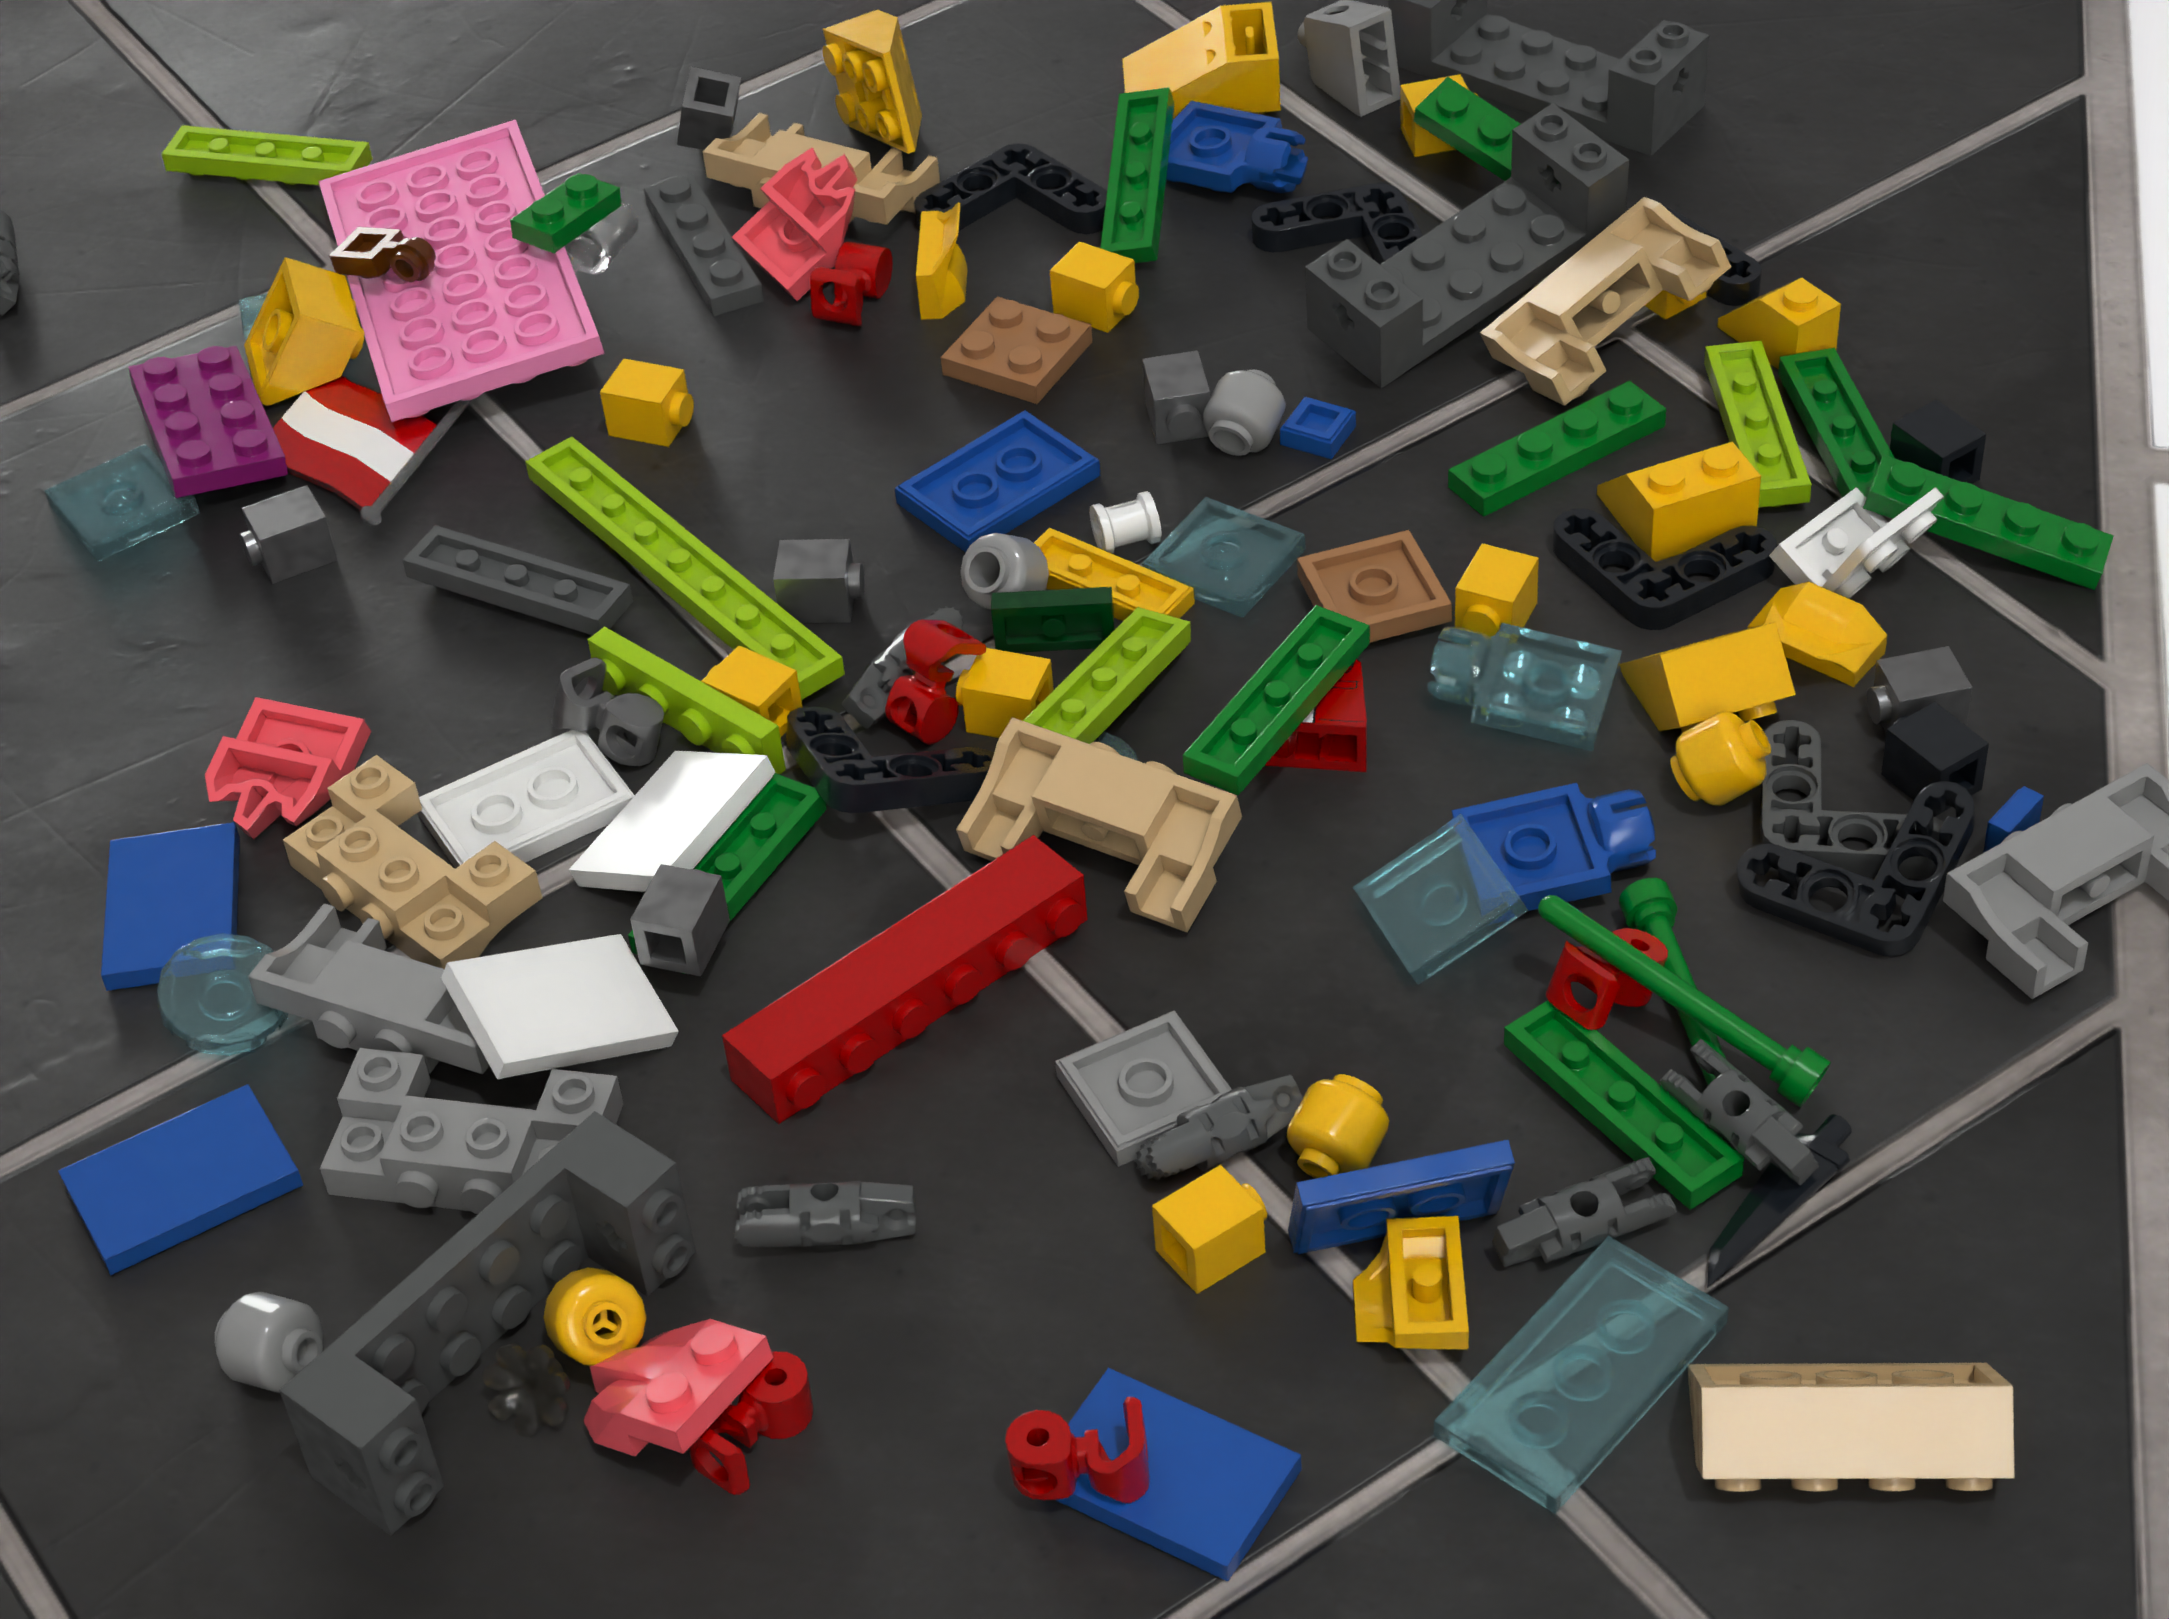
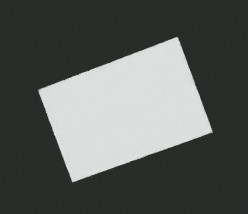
(527, 801)
(673, 818)
(558, 1005)

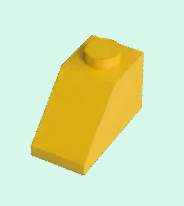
(1786, 320)

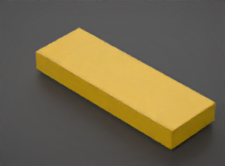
(1082, 565)

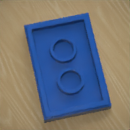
(997, 481)
(164, 896)
(180, 1178)
(1358, 1202)
(1207, 1476)

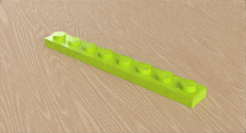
(681, 563)

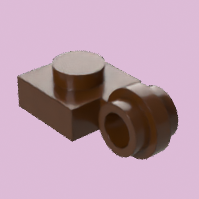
(374, 251)

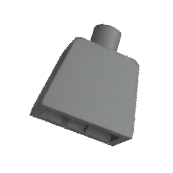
(1353, 54)

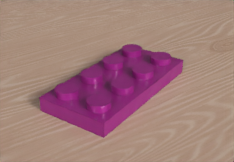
(207, 421)

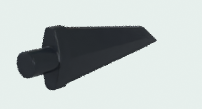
(1778, 1196)

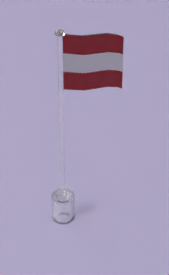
(343, 431)

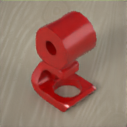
(857, 273)
(919, 700)
(1602, 978)
(772, 1404)
(1049, 1457)

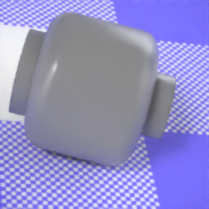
(1244, 412)
(1002, 565)
(267, 1340)

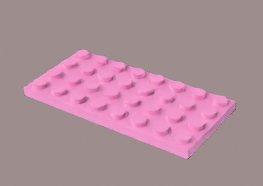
(491, 304)

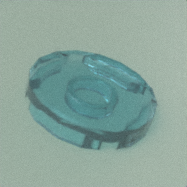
(209, 997)

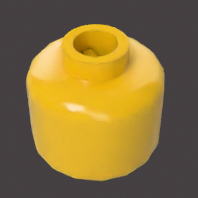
(1720, 758)
(1338, 1126)
(575, 1304)

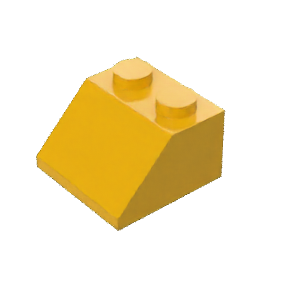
(302, 332)
(1685, 500)
(1720, 674)

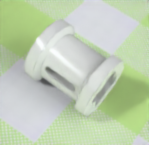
(1125, 523)

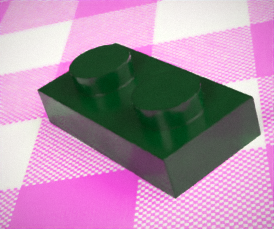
(1052, 619)

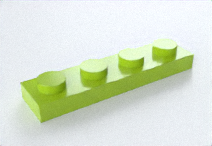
(262, 155)
(1758, 420)
(1112, 675)
(688, 704)

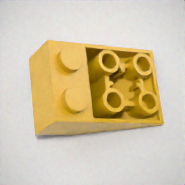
(1215, 60)
(874, 79)

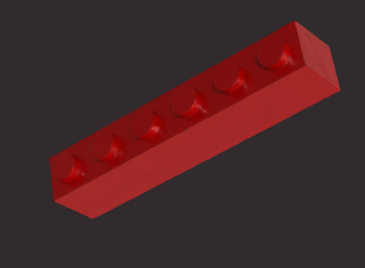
(905, 979)

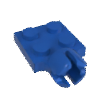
(1234, 147)
(1563, 841)

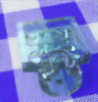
(1527, 682)

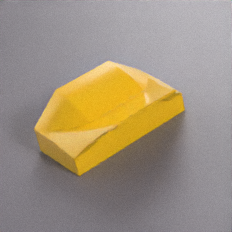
(940, 264)
(1825, 631)
(1414, 1287)

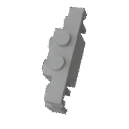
(2061, 871)
(365, 994)
(447, 1151)

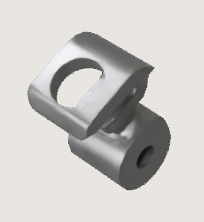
(626, 723)

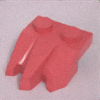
(801, 221)
(283, 762)
(672, 1386)

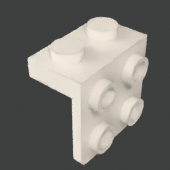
(1850, 541)

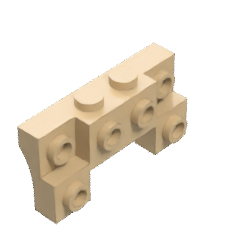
(756, 156)
(1595, 291)
(1110, 805)
(389, 876)

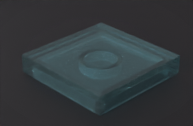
(120, 503)
(1227, 555)
(1440, 899)

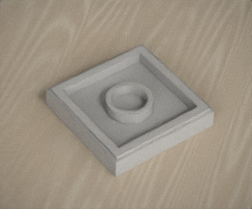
(1140, 1083)

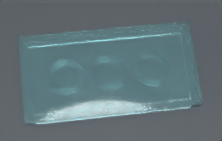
(1581, 1373)

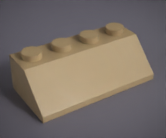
(1852, 1424)

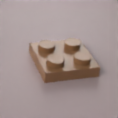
(1016, 350)
(1379, 584)

